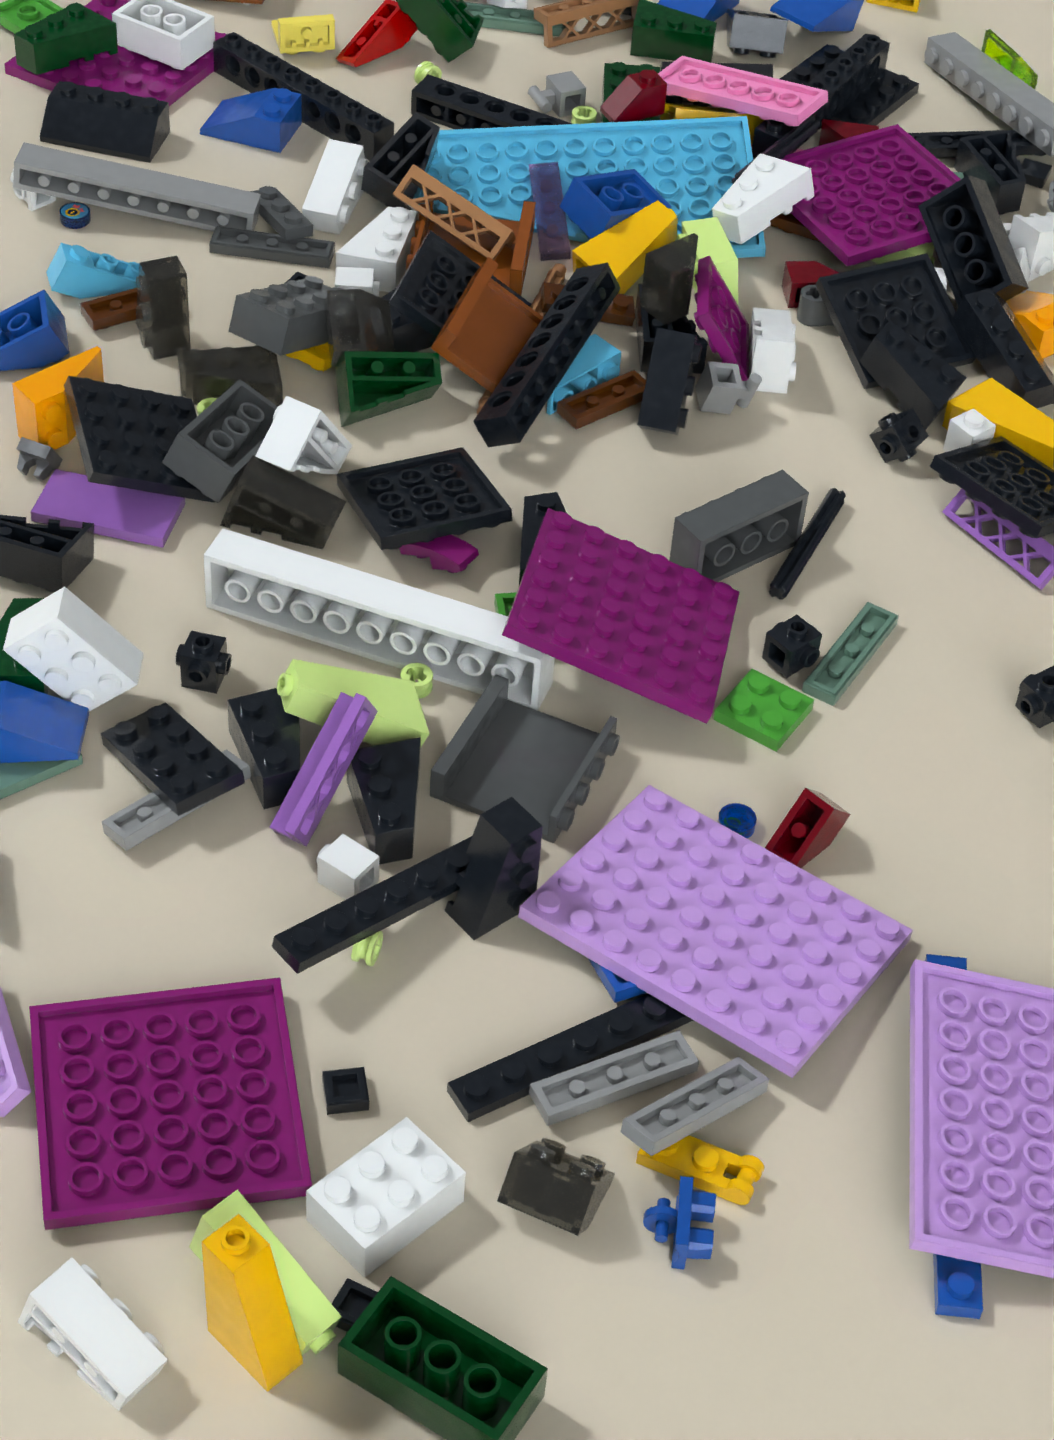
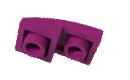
(444, 553)

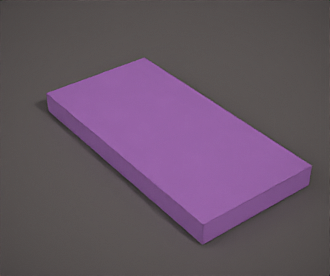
(113, 510)

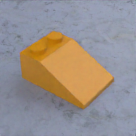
(1036, 317)
(42, 400)

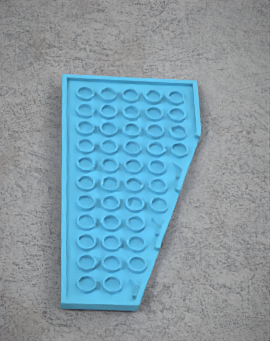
(680, 158)

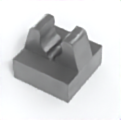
(37, 453)

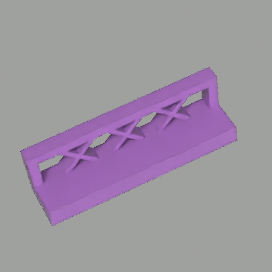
(1040, 546)
(324, 768)

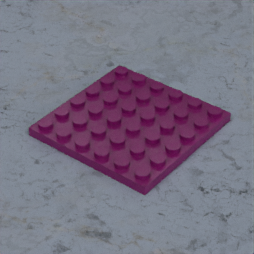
(123, 71)
(870, 193)
(624, 615)
(166, 1103)

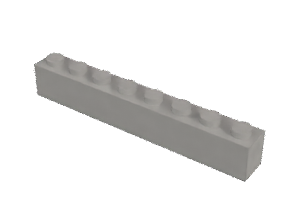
(993, 88)
(134, 189)

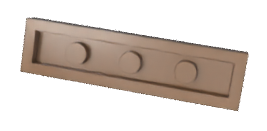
(573, 10)
(461, 206)

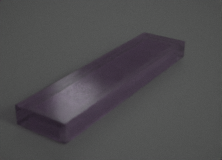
(549, 217)

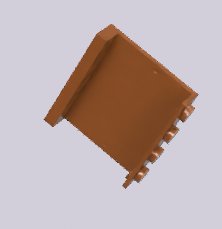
(511, 259)

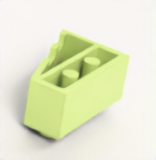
(715, 243)

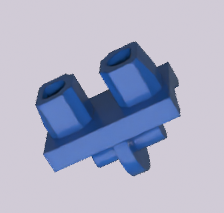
(687, 1240)

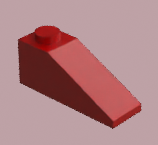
(382, 34)

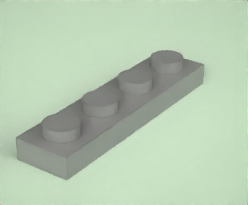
(150, 815)
(613, 1077)
(694, 1106)

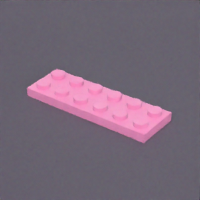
(742, 91)

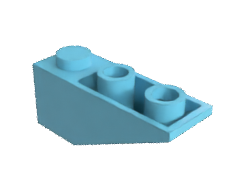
(89, 274)
(592, 366)

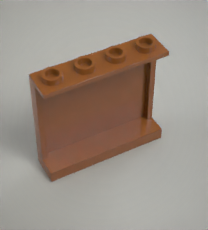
(486, 329)

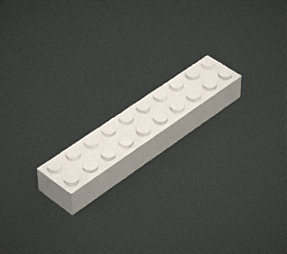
(370, 616)

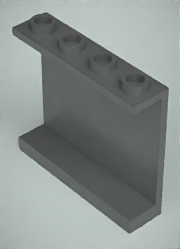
(521, 755)

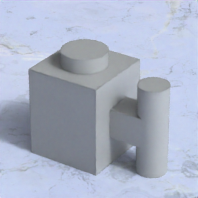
(561, 95)
(722, 388)

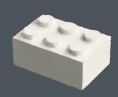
(164, 31)
(73, 650)
(385, 1196)

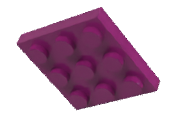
(721, 317)

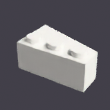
(335, 186)
(761, 194)
(1037, 237)
(382, 246)
(772, 349)
(303, 440)
(94, 1333)

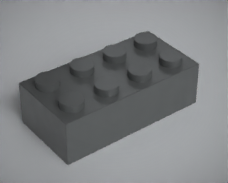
(283, 315)
(221, 441)
(740, 527)

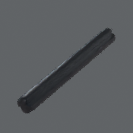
(788, 141)
(807, 543)

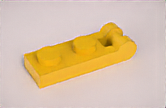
(708, 1168)

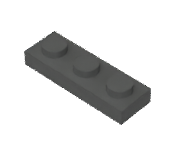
(283, 214)

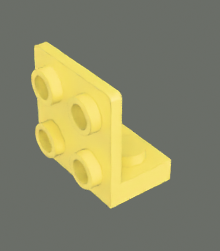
(304, 33)

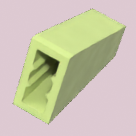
(313, 688)
(309, 1309)

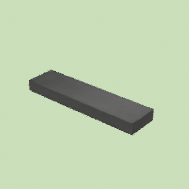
(271, 247)

